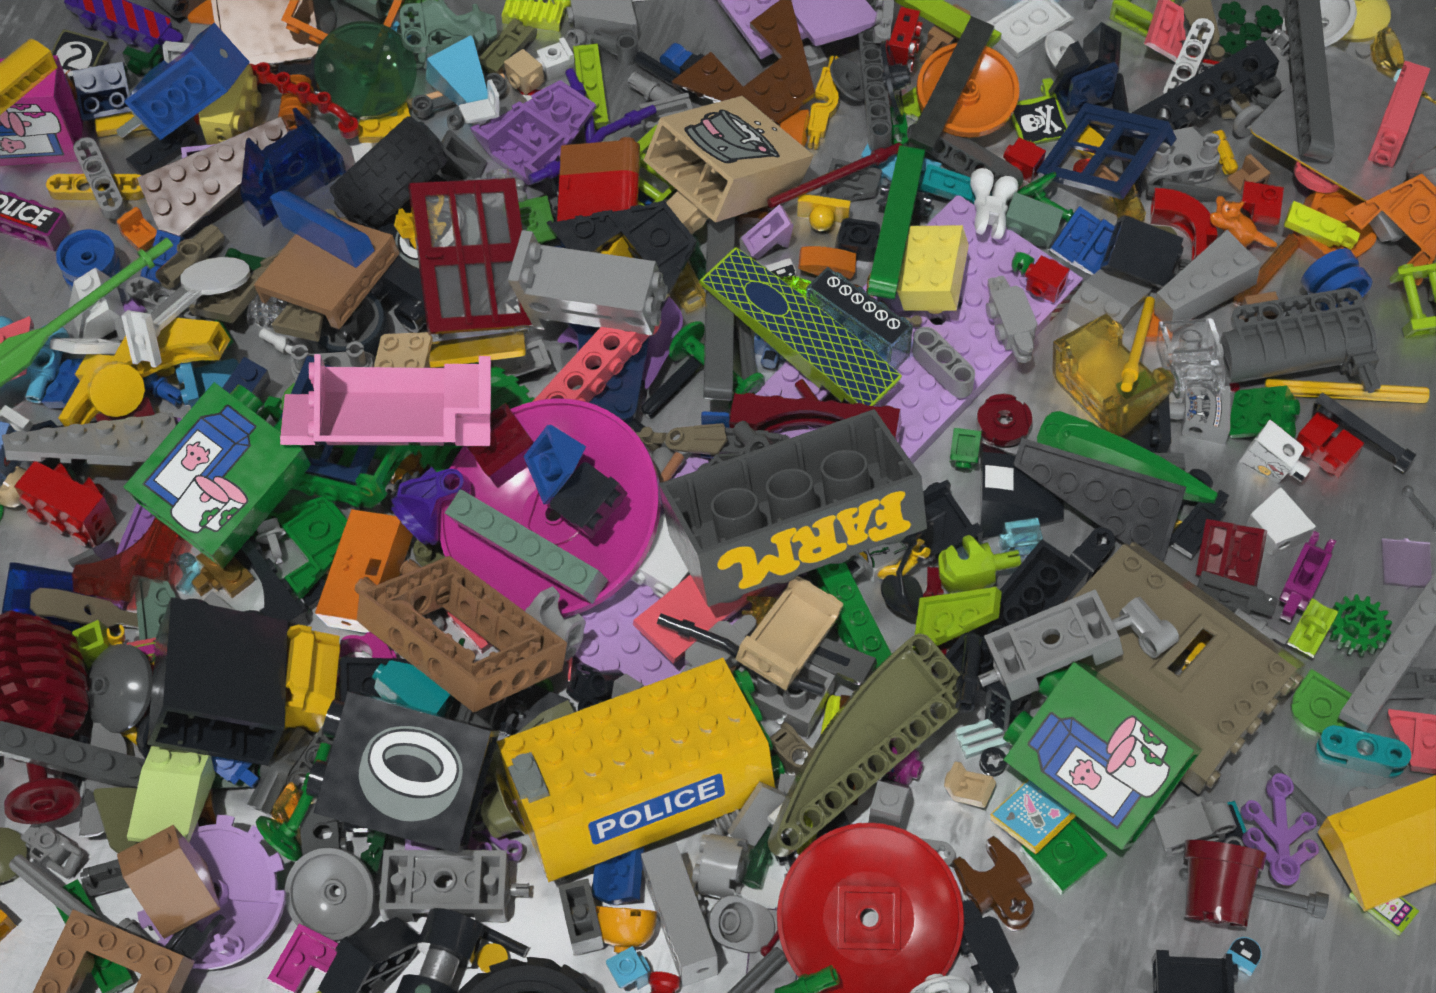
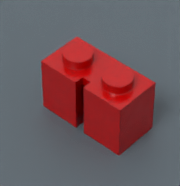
(1330, 453)

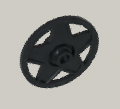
(894, 77)

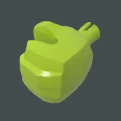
(977, 570)

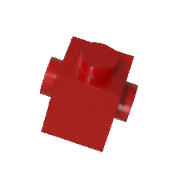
(1025, 157)
(1046, 278)

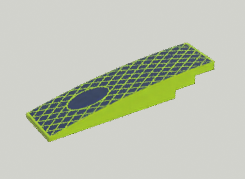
(800, 330)

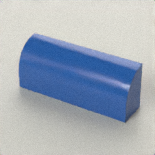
(322, 228)

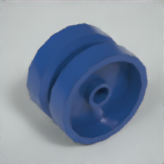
(85, 251)
(1336, 271)

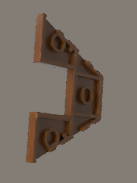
(775, 91)

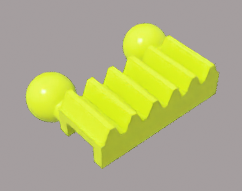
(536, 14)

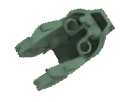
(438, 28)

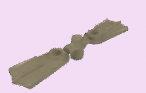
(1203, 9)
(693, 439)

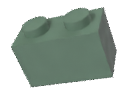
(1033, 220)

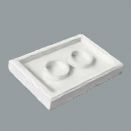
(1029, 23)

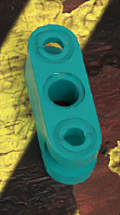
(1340, 744)

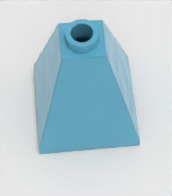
(457, 73)

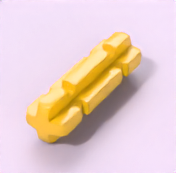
(1226, 155)

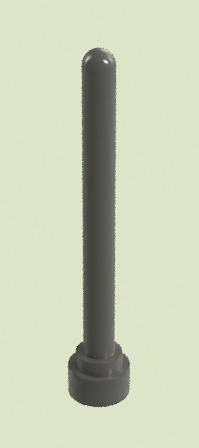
(1314, 903)

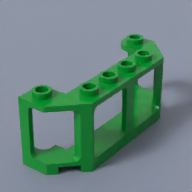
(369, 488)

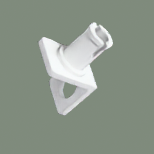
(482, 110)

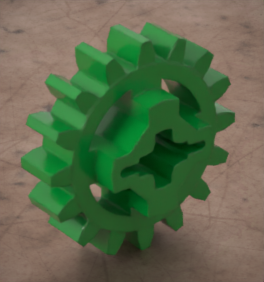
(1361, 622)

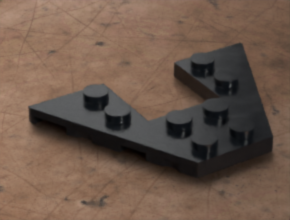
(650, 230)

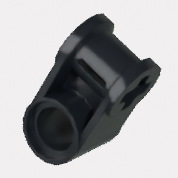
(1091, 554)

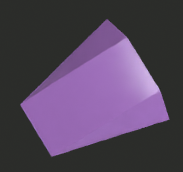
(535, 129)

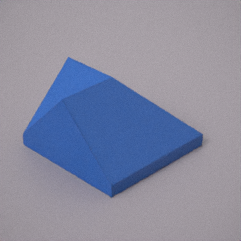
(552, 461)

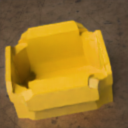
(310, 677)

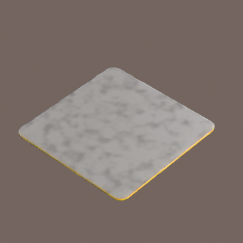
(1357, 109)

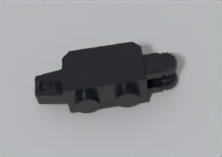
(987, 951)

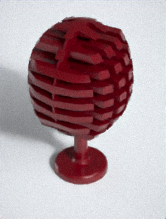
(44, 691)

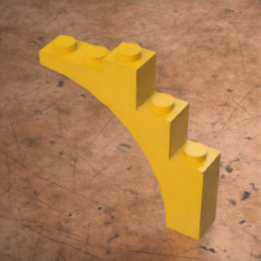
(178, 343)

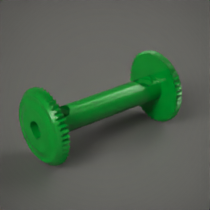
(688, 342)

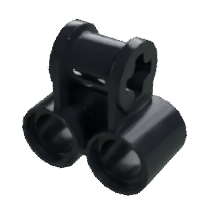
(592, 685)

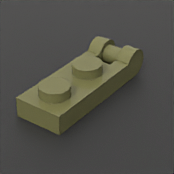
(506, 46)

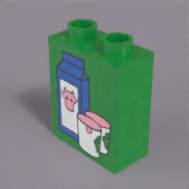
(218, 473)
(1099, 752)

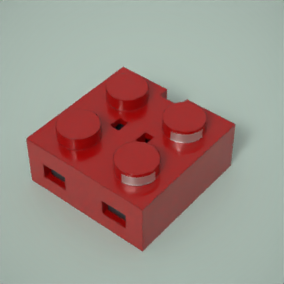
(904, 37)

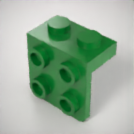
(1257, 406)

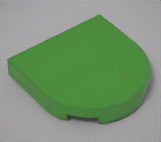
(1318, 704)

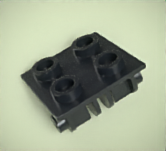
(524, 707)

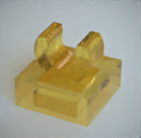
(760, 607)

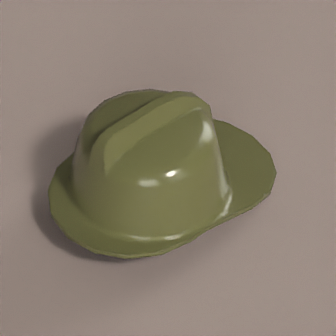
(499, 810)

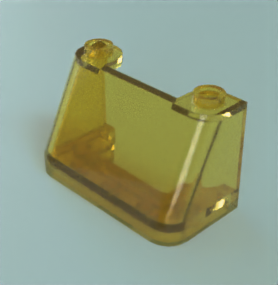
(1090, 370)

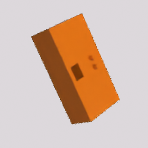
(369, 547)

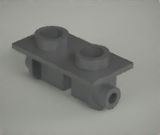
(103, 878)

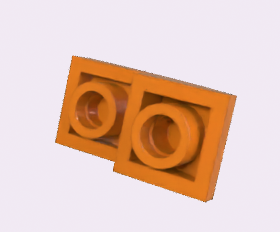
(796, 125)
(817, 258)

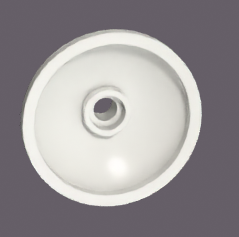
(1336, 19)

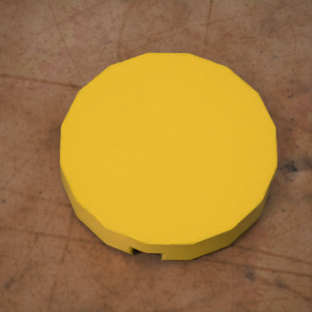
(116, 389)

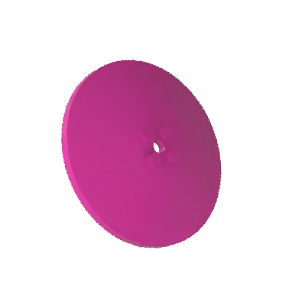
(615, 548)

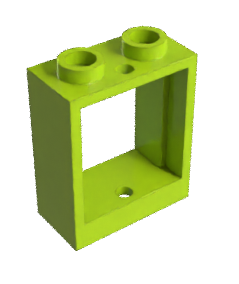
(1133, 16)

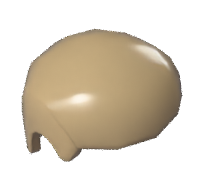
(8, 493)

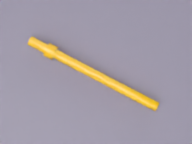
(1131, 369)

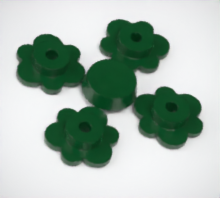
(1248, 32)

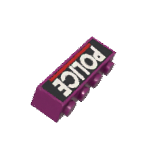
(32, 221)

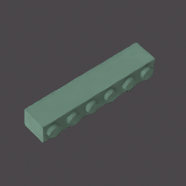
(526, 546)

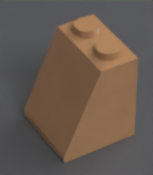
(169, 880)

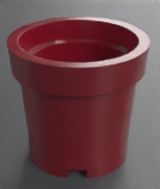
(1221, 881)

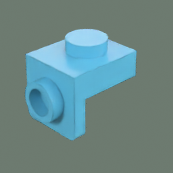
(629, 969)

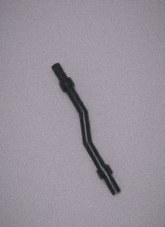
(688, 629)

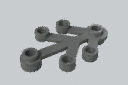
(431, 104)

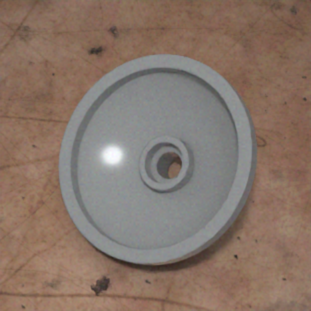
(312, 897)

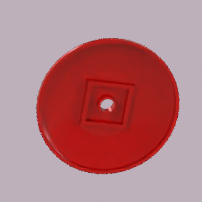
(879, 871)

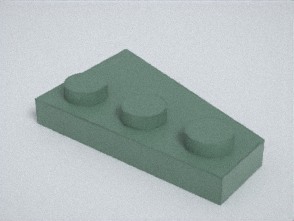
(151, 604)

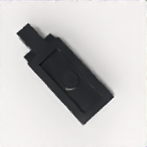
(1190, 532)

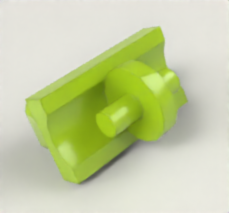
(1312, 628)

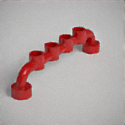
(348, 125)

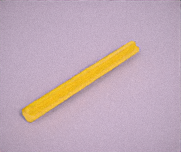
(1352, 391)

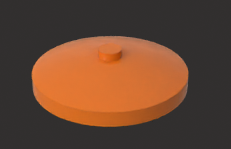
(986, 99)

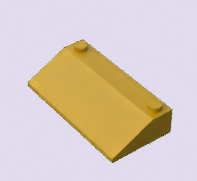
(1386, 844)

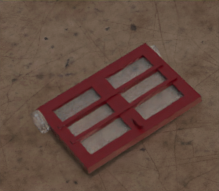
(466, 252)

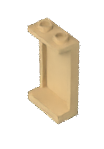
(790, 632)

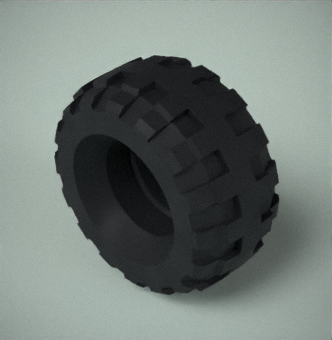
(381, 178)

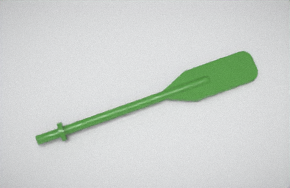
(21, 350)

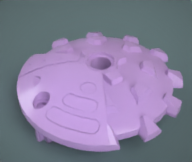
(246, 896)

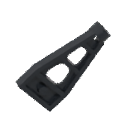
(1330, 408)

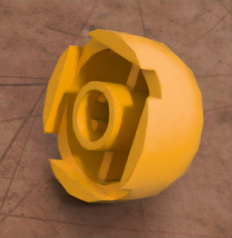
(626, 926)

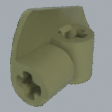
(115, 811)

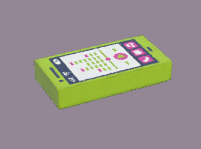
(1394, 914)

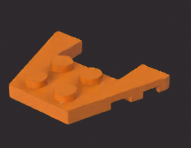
(1411, 209)

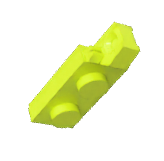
(1319, 226)

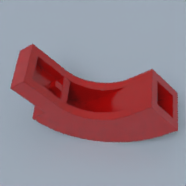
(1186, 214)

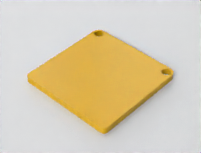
(470, 348)

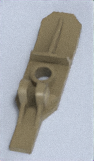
(71, 607)

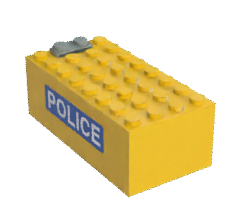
(636, 768)

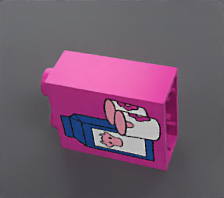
(41, 124)

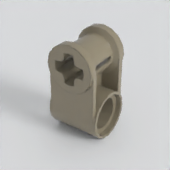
(789, 747)

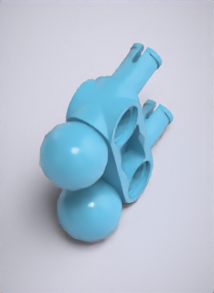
(39, 374)

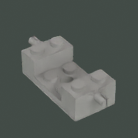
(1023, 655)
(477, 886)

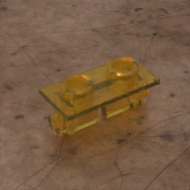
(1129, 207)

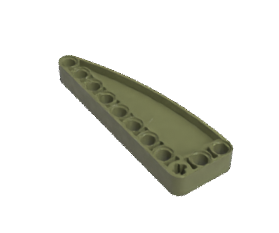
(874, 715)

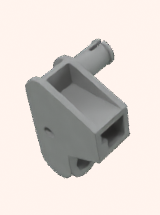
(1187, 161)
(352, 357)

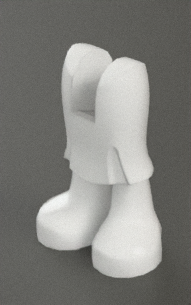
(992, 208)

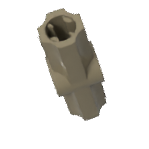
(188, 253)

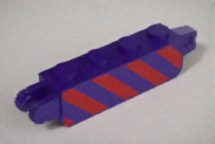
(125, 21)

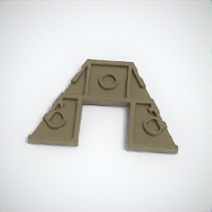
(228, 306)

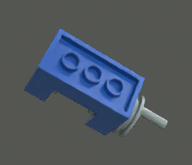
(186, 85)

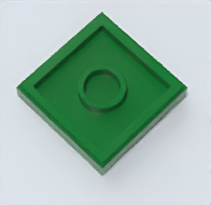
(1067, 856)

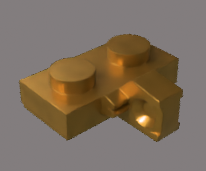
(232, 578)

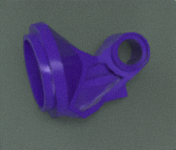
(420, 502)

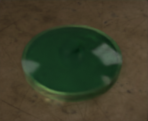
(365, 69)

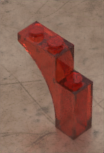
(118, 576)

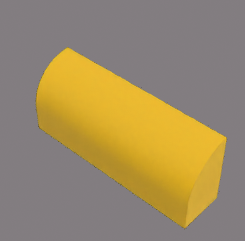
(23, 71)

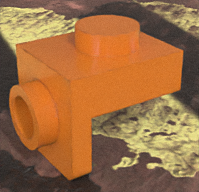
(136, 229)

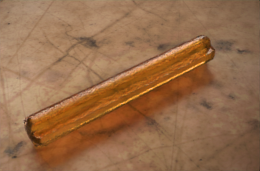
(1271, 267)

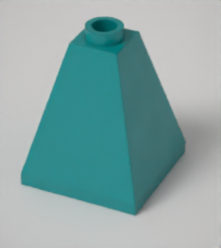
(411, 687)

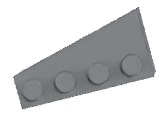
(1208, 280)

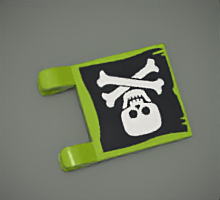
(1039, 118)

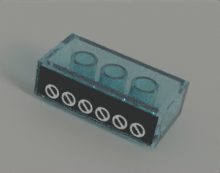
(862, 316)

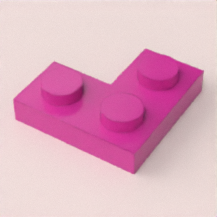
(303, 951)

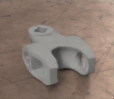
(546, 611)

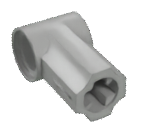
(1153, 633)

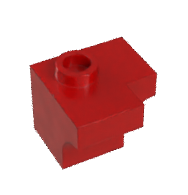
(1262, 202)

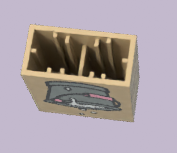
(726, 157)

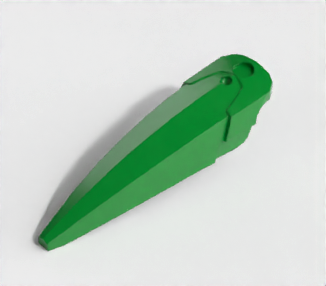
(1088, 440)

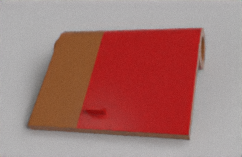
(598, 177)

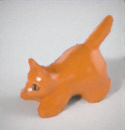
(1240, 226)

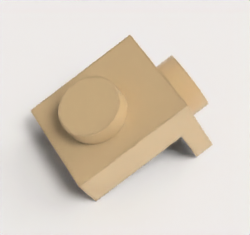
(968, 786)

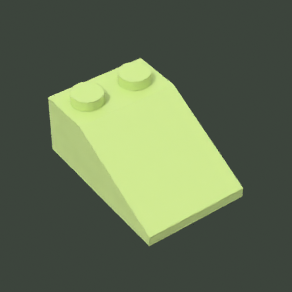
(170, 792)

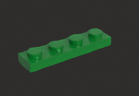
(107, 974)

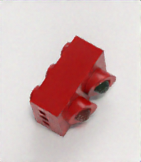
(66, 504)

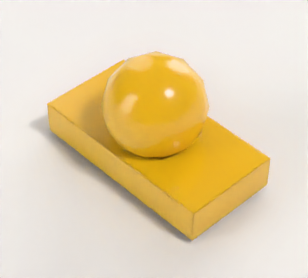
(822, 210)

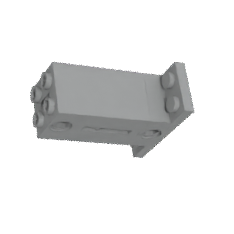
(586, 287)

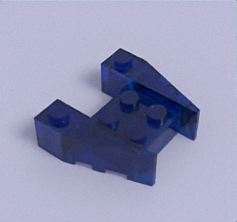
(286, 166)

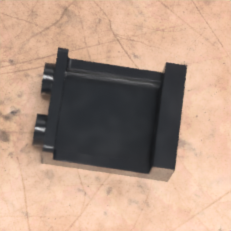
(1142, 251)
(955, 522)
(1193, 974)

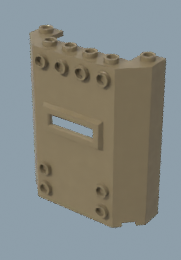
(1220, 689)

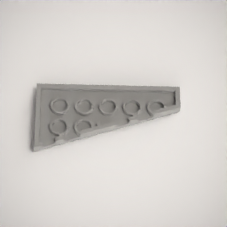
(102, 443)

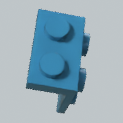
(201, 378)

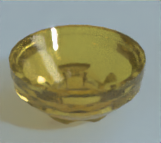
(1387, 50)

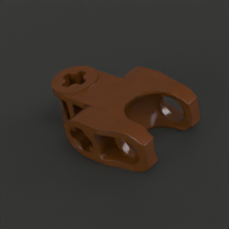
(999, 887)

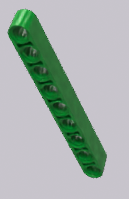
(896, 223)

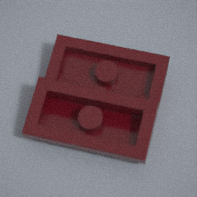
(506, 441)
(1232, 551)

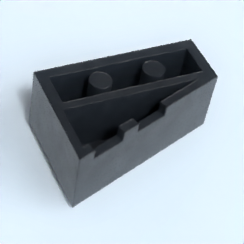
(369, 957)

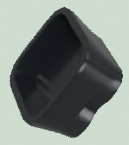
(859, 238)

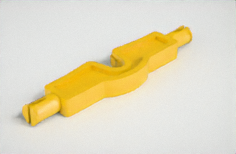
(822, 112)

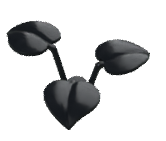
(905, 591)

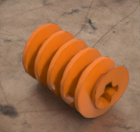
(290, 101)

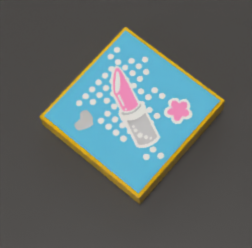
(1031, 816)

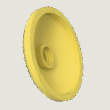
(1370, 18)

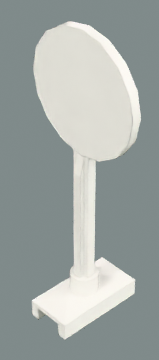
(199, 279)

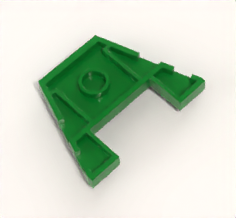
(316, 532)

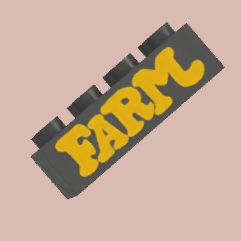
(793, 507)

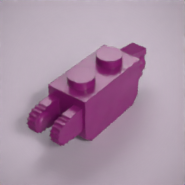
(1305, 576)

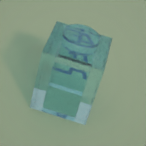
(1020, 536)

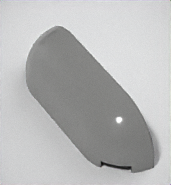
(90, 820)

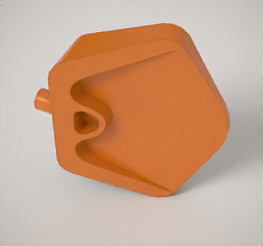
(1334, 205)

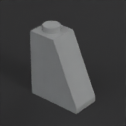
(604, 15)
(889, 803)

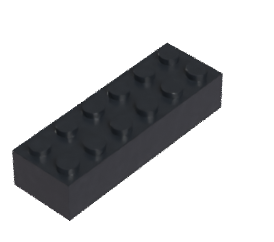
(1039, 583)

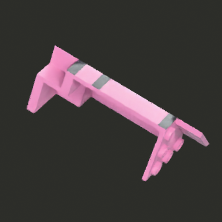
(391, 406)

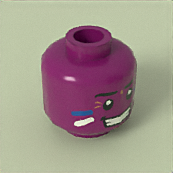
(906, 769)

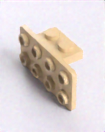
(404, 350)

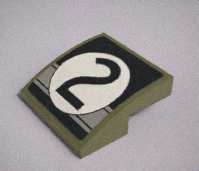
(79, 51)

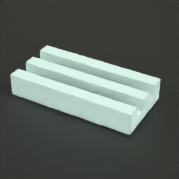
(976, 727)

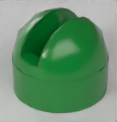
(1021, 262)

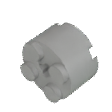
(721, 866)

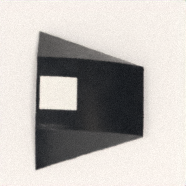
(1011, 494)

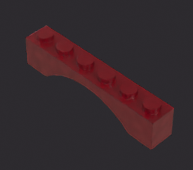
(779, 412)

